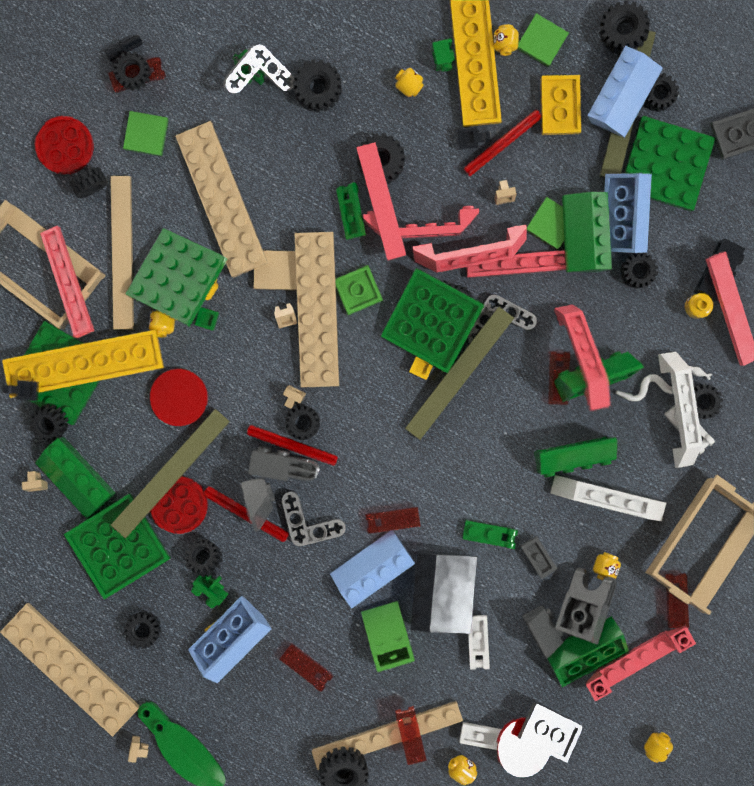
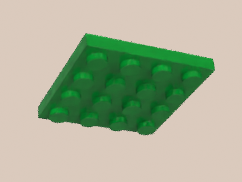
(674, 159)
(176, 277)
(432, 320)
(69, 399)
(109, 556)

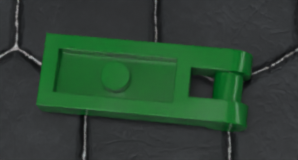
(351, 211)
(489, 534)

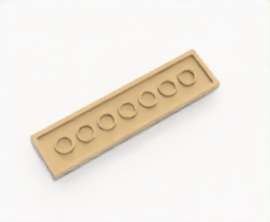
(221, 199)
(317, 309)
(70, 669)

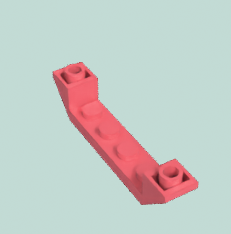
(465, 217)
(472, 256)
(587, 355)
(638, 658)

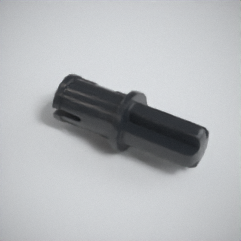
(123, 47)

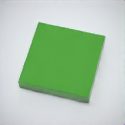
(542, 40)
(145, 133)
(548, 224)
(358, 290)

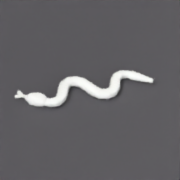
(661, 383)

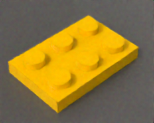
(560, 105)

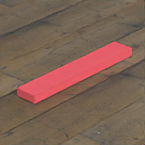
(381, 201)
(521, 264)
(67, 282)
(731, 307)

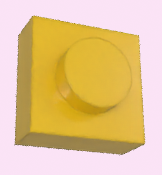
(420, 368)

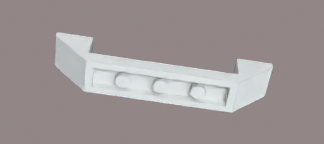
(685, 408)
(608, 498)

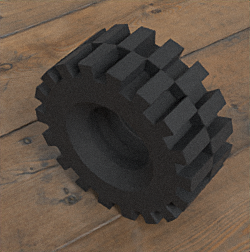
(624, 14)
(322, 72)
(394, 152)
(343, 760)

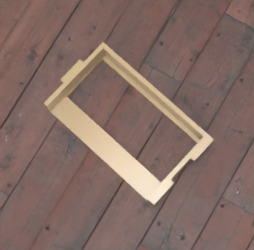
(31, 230)
(726, 557)

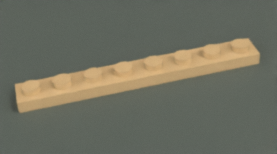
(390, 734)

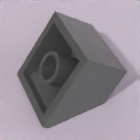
(258, 500)
(543, 630)

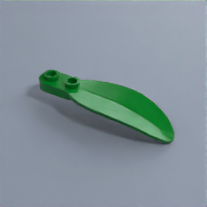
(182, 749)

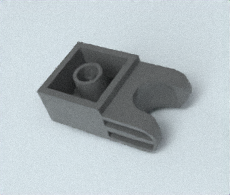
(281, 465)
(583, 602)

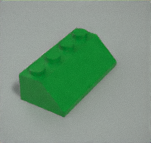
(587, 232)
(616, 367)
(575, 455)
(74, 477)
(580, 657)

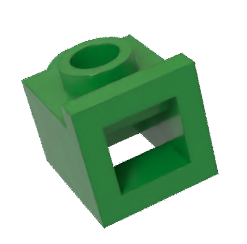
(443, 55)

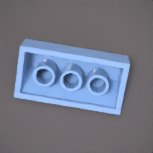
(624, 92)
(628, 211)
(372, 568)
(229, 640)

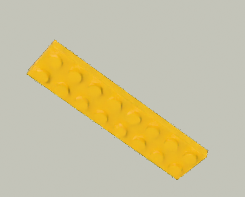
(475, 62)
(87, 362)

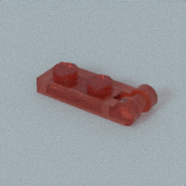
(133, 70)
(553, 395)
(393, 520)
(676, 609)
(306, 666)
(411, 736)

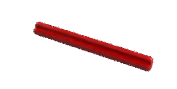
(502, 143)
(292, 445)
(242, 512)

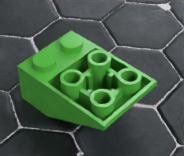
(387, 636)

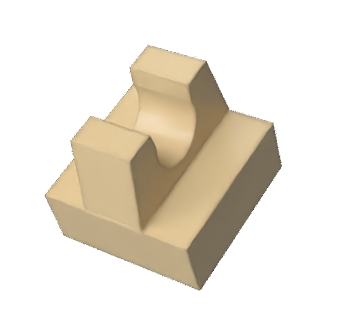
(504, 194)
(285, 316)
(294, 395)
(34, 483)
(137, 749)

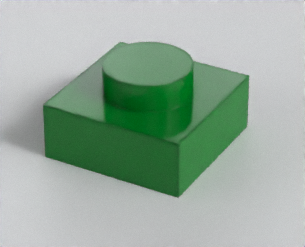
(207, 319)

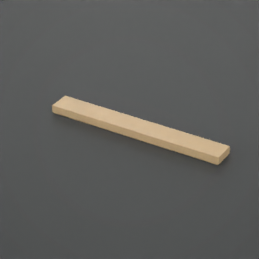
(122, 251)

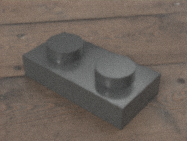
(538, 557)

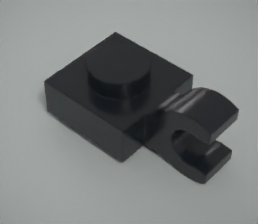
(469, 138)
(24, 390)

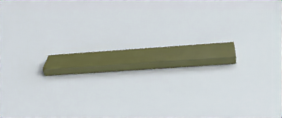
(616, 144)
(459, 373)
(170, 473)

